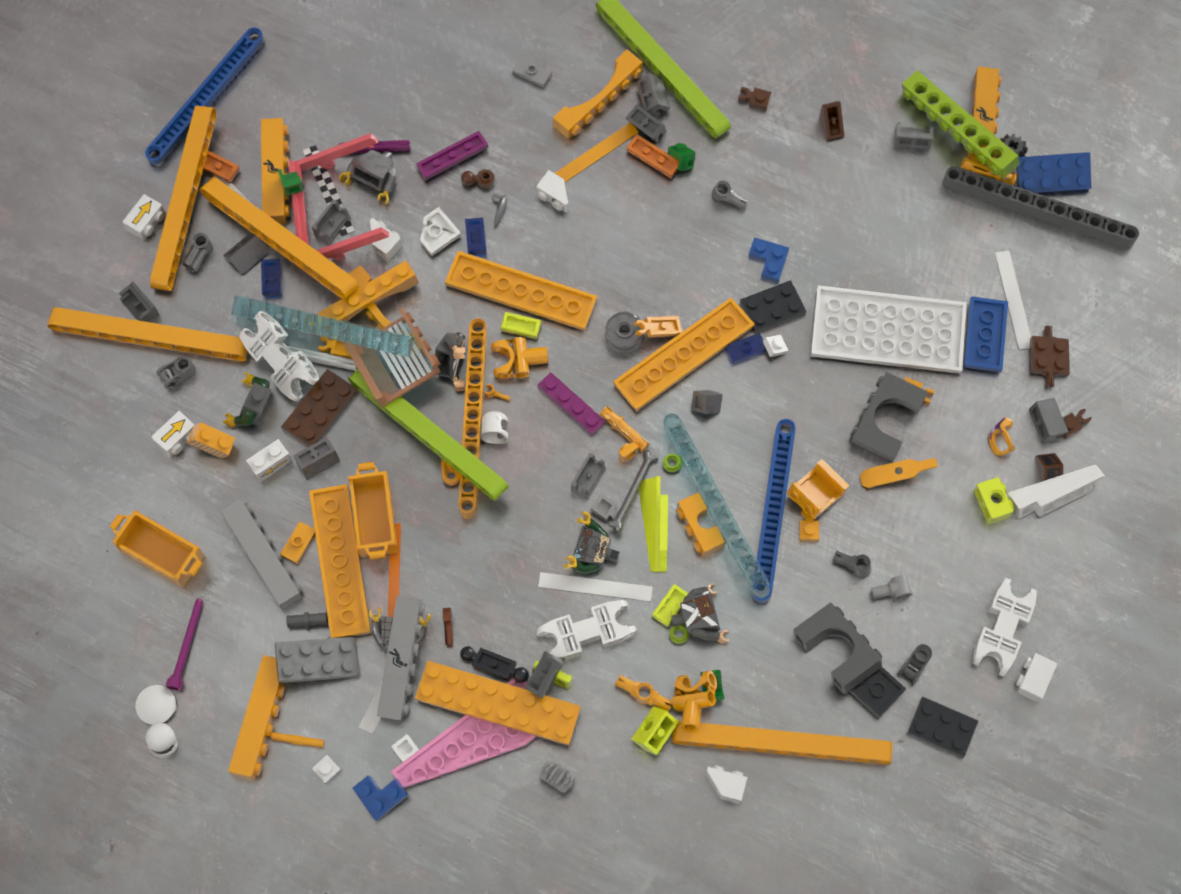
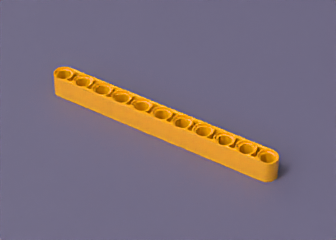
(183, 198)
(279, 238)
(147, 334)
(473, 408)
(785, 743)

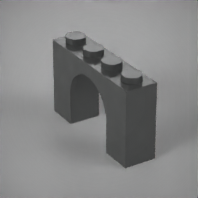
(890, 390)
(829, 623)

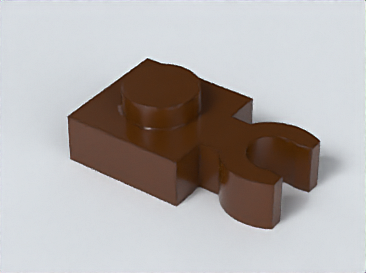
(758, 98)
(1074, 423)

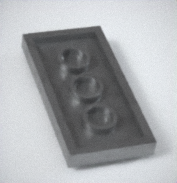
(316, 659)

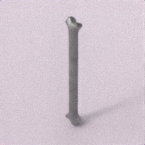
(617, 522)

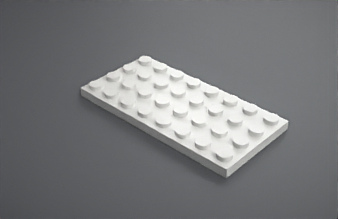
(889, 329)

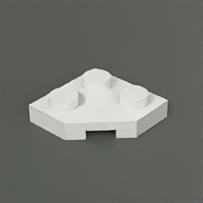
(438, 232)

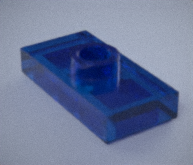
(475, 236)
(271, 277)
(745, 348)

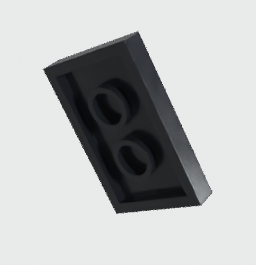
(773, 306)
(878, 691)
(942, 727)

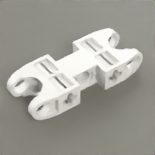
(287, 365)
(587, 630)
(999, 640)

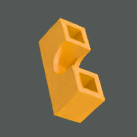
(706, 540)

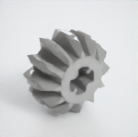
(556, 776)

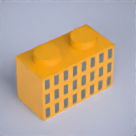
(211, 440)

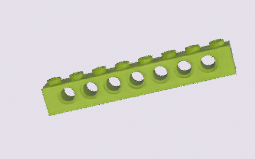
(918, 83)

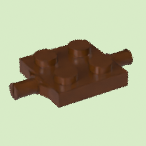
(1049, 356)

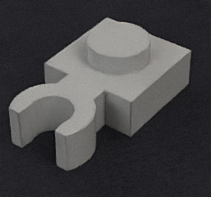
(604, 508)

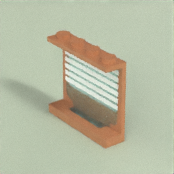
(391, 374)

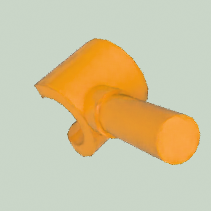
(494, 393)

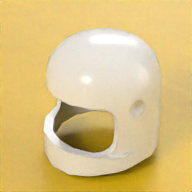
(491, 424)
(160, 738)

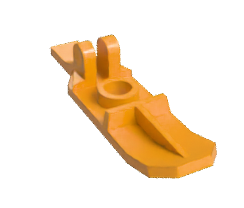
(886, 473)

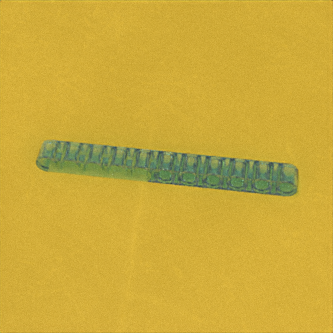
(326, 326)
(719, 512)

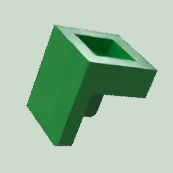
(290, 182)

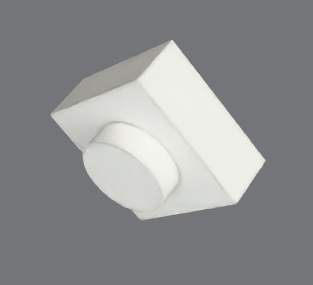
(775, 345)
(405, 748)
(326, 769)

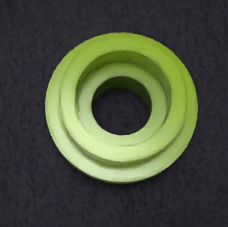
(672, 457)
(683, 630)

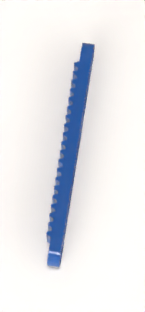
(205, 95)
(775, 504)

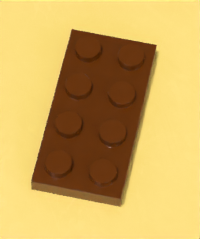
(319, 408)

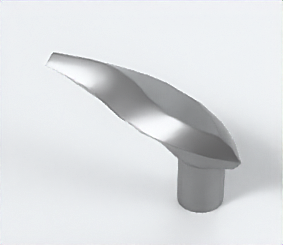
(502, 201)

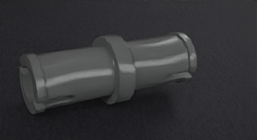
(307, 620)

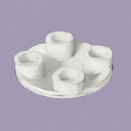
(155, 704)

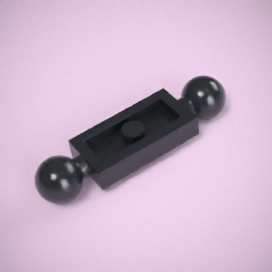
(494, 664)

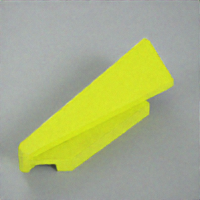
(655, 522)

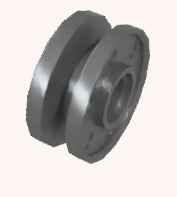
(623, 343)

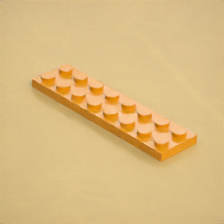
(521, 290)
(683, 354)
(339, 562)
(497, 703)

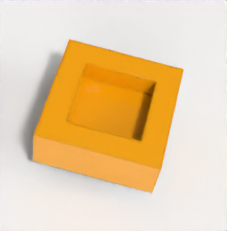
(628, 451)

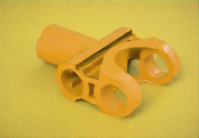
(519, 357)
(693, 699)

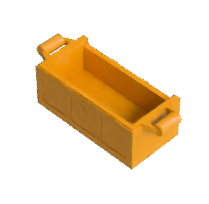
(373, 513)

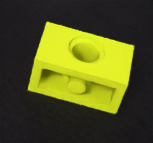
(994, 511)
(655, 730)

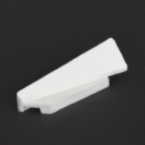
(1054, 492)

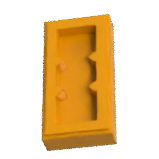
(298, 543)

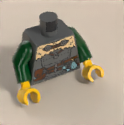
(253, 404)
(591, 548)

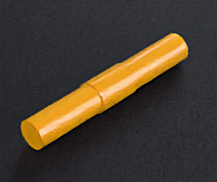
(299, 740)

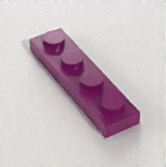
(452, 155)
(571, 404)

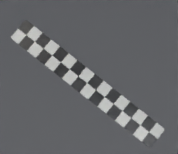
(327, 187)

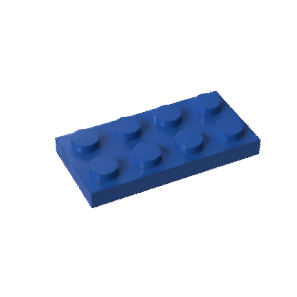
(1054, 172)
(986, 334)

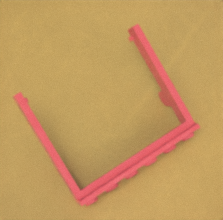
(326, 160)

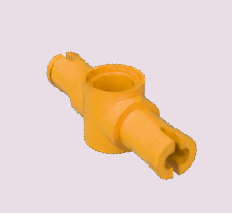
(634, 689)

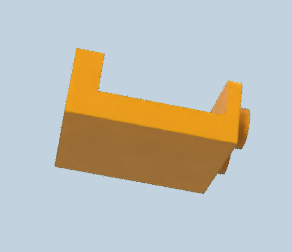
(818, 489)

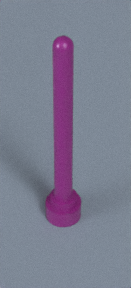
(175, 680)

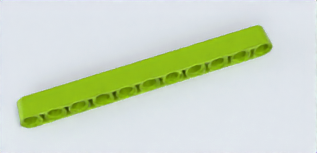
(664, 66)
(438, 441)

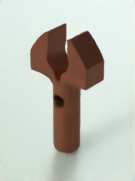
(447, 618)

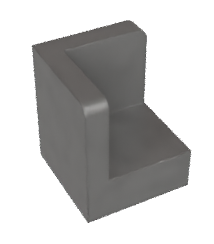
(706, 401)

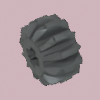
(1015, 144)

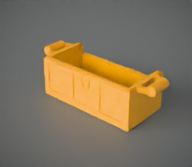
(157, 548)

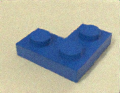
(773, 254)
(379, 801)

